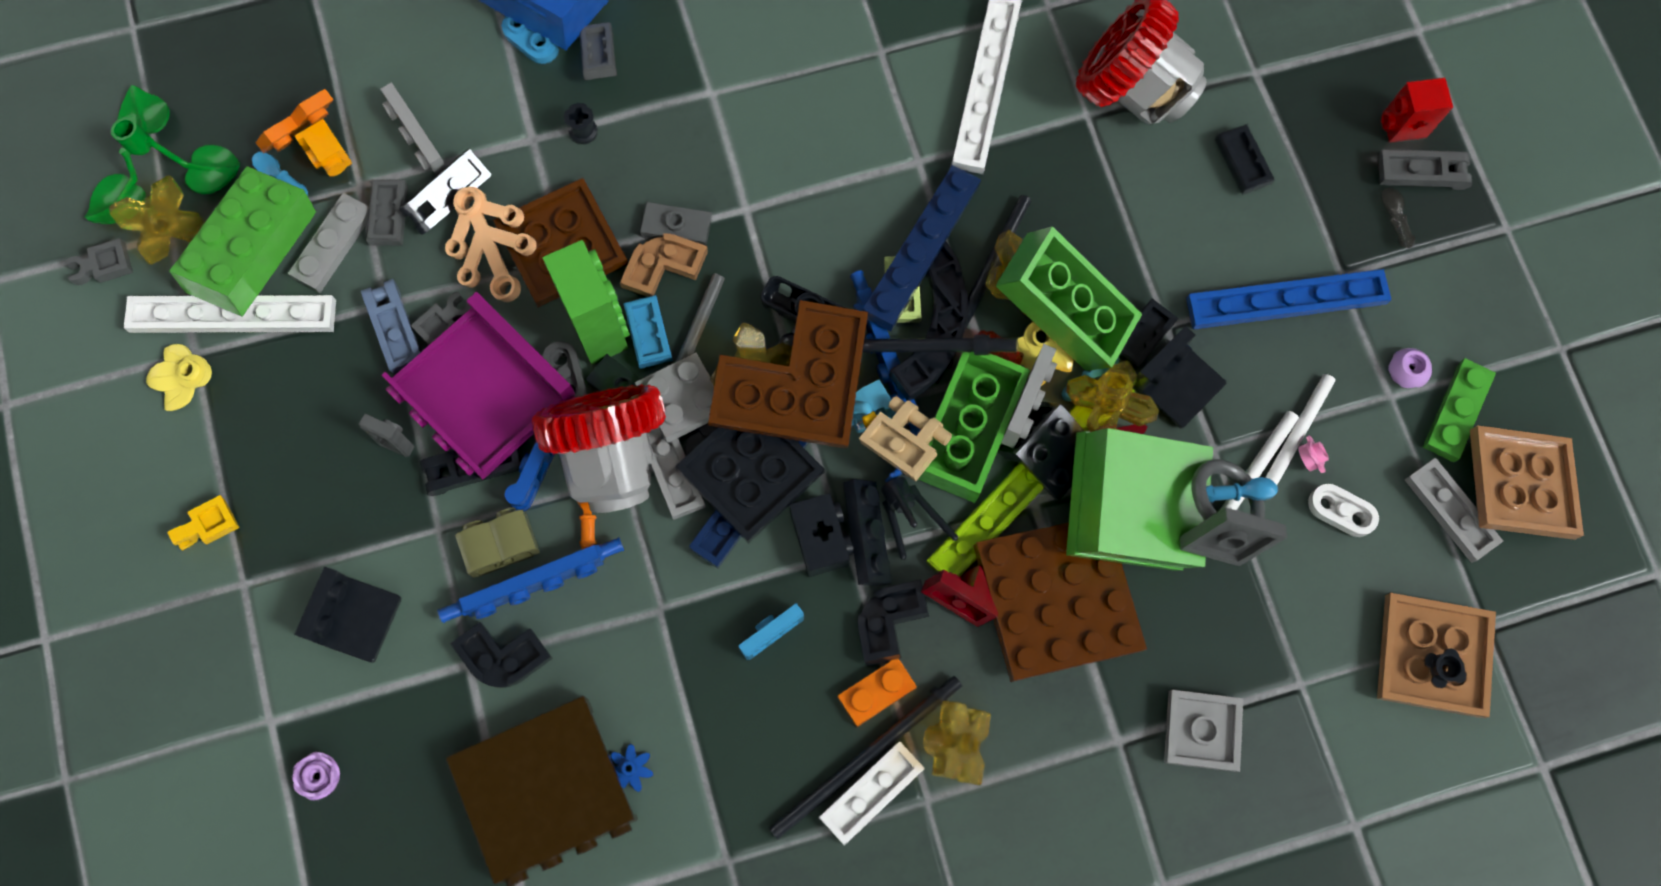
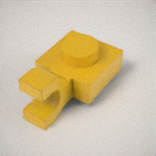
(207, 521)

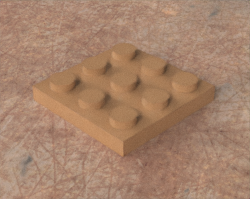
(1526, 483)
(1428, 626)

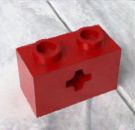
(1417, 110)

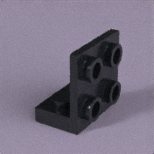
(1179, 380)
(1048, 448)
(348, 615)

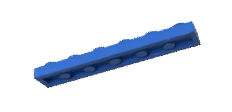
(1288, 299)

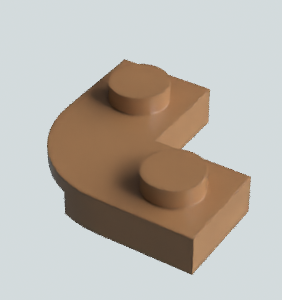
(658, 255)

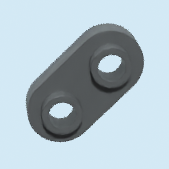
(571, 370)

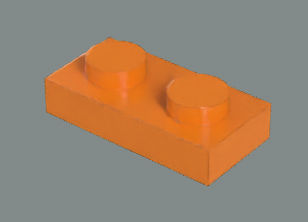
(877, 692)

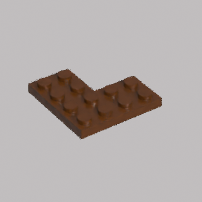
(809, 397)

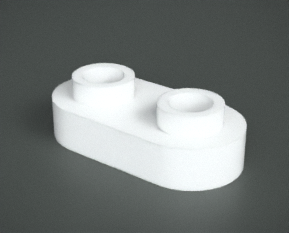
(1342, 508)

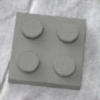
(685, 395)
(1204, 731)

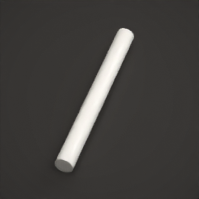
(1300, 428)
(1267, 452)

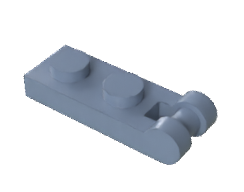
(391, 325)

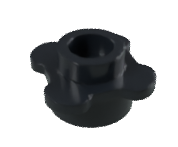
(1456, 668)

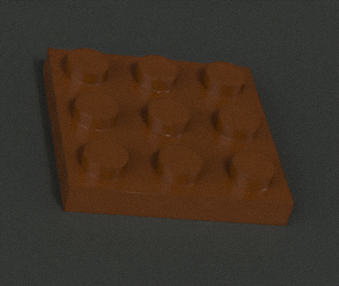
(556, 223)

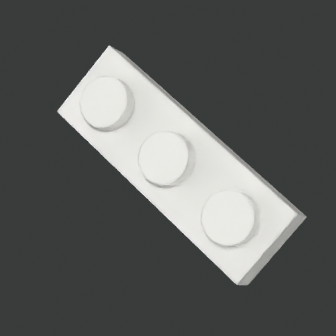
(871, 793)

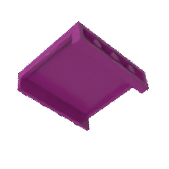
(479, 388)

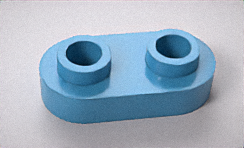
(526, 42)

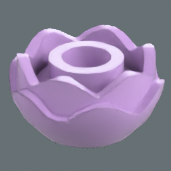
(1402, 373)
(304, 773)

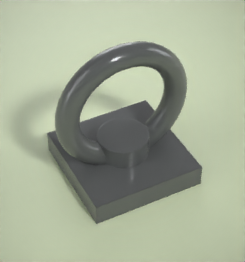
(1229, 534)

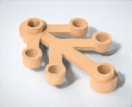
(485, 239)

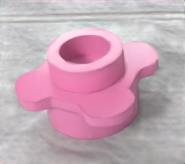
(1313, 455)

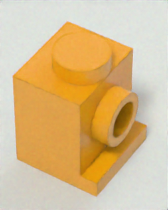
(323, 148)

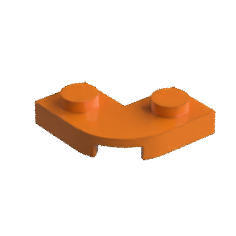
(305, 113)

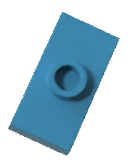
(647, 332)
(770, 630)

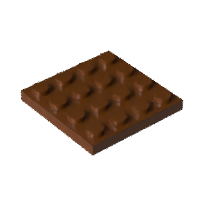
(1056, 606)

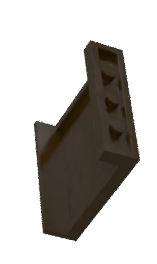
(541, 792)

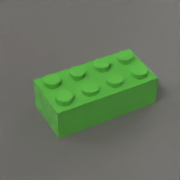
(243, 241)
(1069, 299)
(588, 300)
(977, 416)

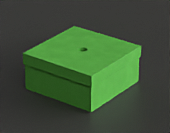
(1134, 499)

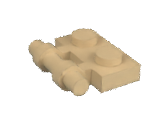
(899, 446)

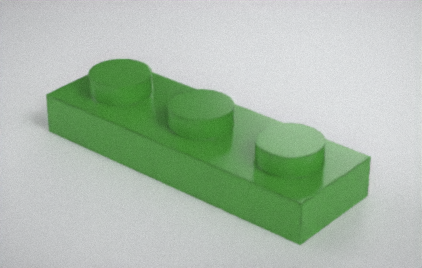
(1459, 410)

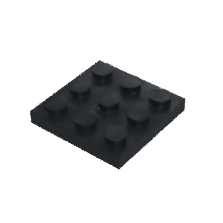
(749, 476)

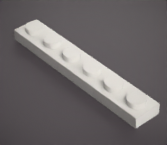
(986, 85)
(265, 314)

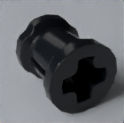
(577, 114)

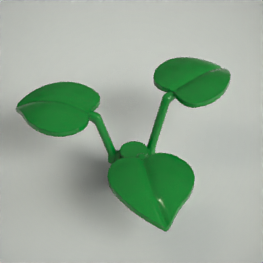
(145, 115)

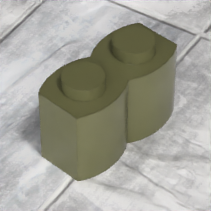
(496, 543)

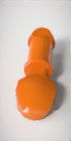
(587, 526)

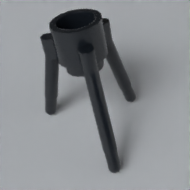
(901, 498)

